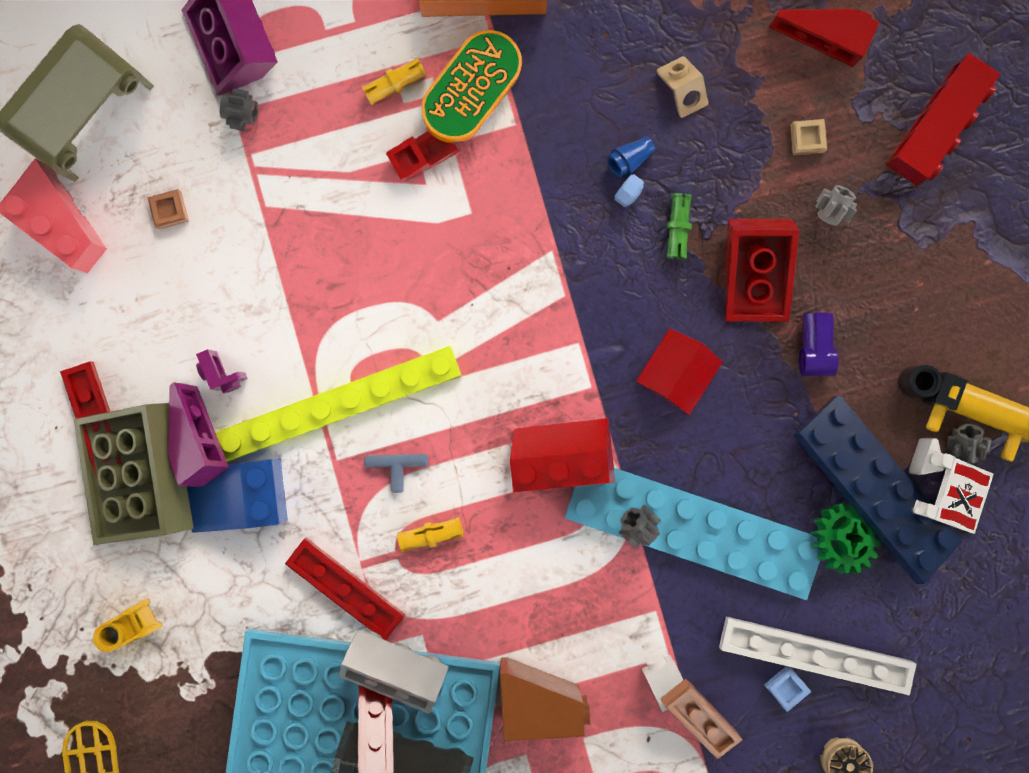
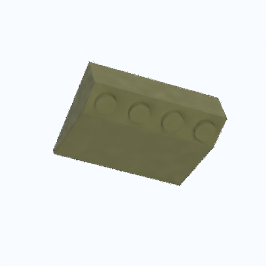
(144, 490)

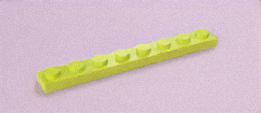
(338, 403)

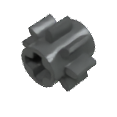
(238, 109)
(969, 443)
(639, 526)

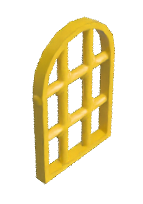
(79, 752)

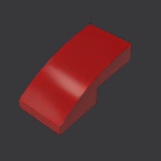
(419, 155)

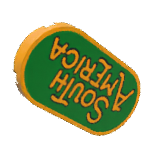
(471, 86)

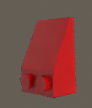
(760, 269)

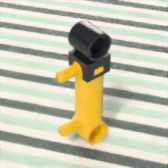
(953, 393)

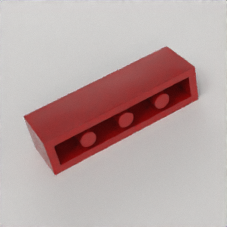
(943, 119)

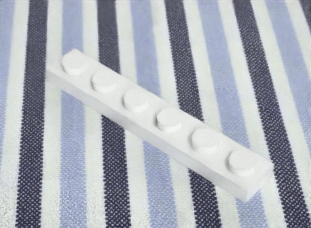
(817, 655)

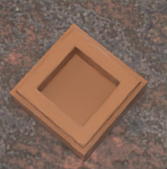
(168, 209)

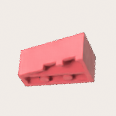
(50, 217)

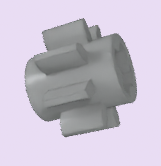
(836, 205)

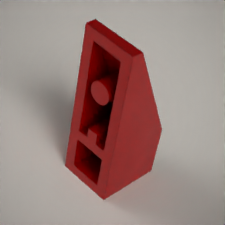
(835, 32)

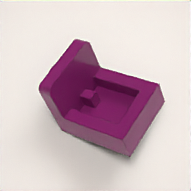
(212, 371)

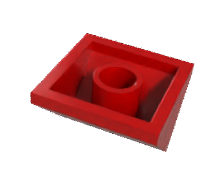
(679, 370)

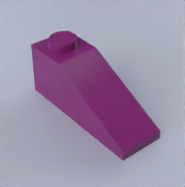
(192, 439)

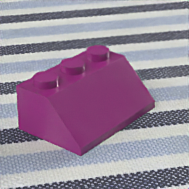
(230, 42)

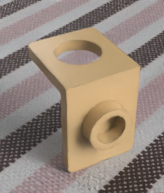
(682, 79)

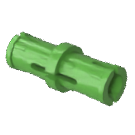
(679, 226)

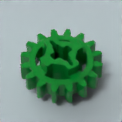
(846, 543)

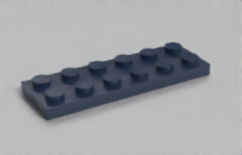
(876, 488)

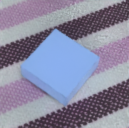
(787, 688)

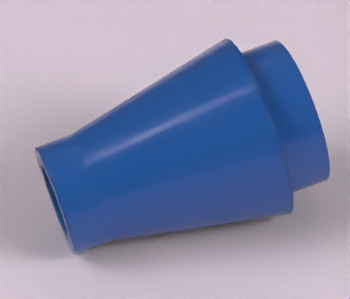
(629, 157)

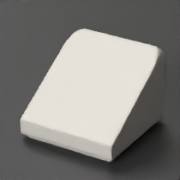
(920, 462)

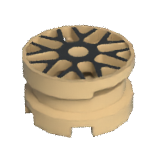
(845, 756)

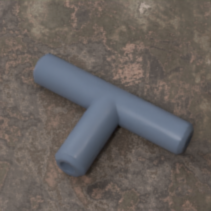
(396, 465)

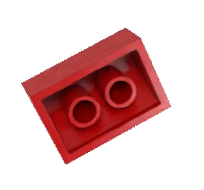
(562, 455)

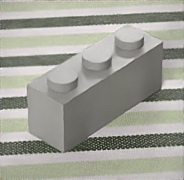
(393, 670)

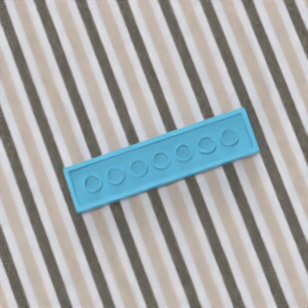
(704, 532)

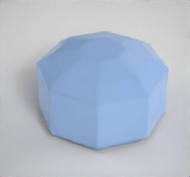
(629, 191)

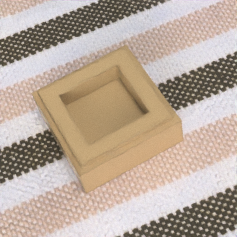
(808, 137)

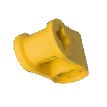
(130, 625)

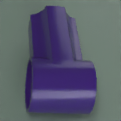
(818, 354)

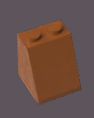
(540, 704)

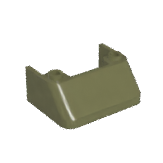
(64, 96)

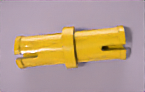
(394, 81)
(430, 534)

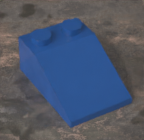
(240, 498)

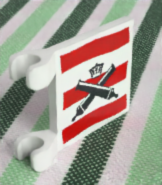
(960, 494)

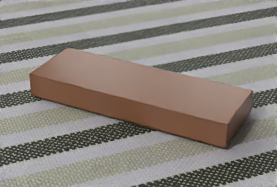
(701, 718)

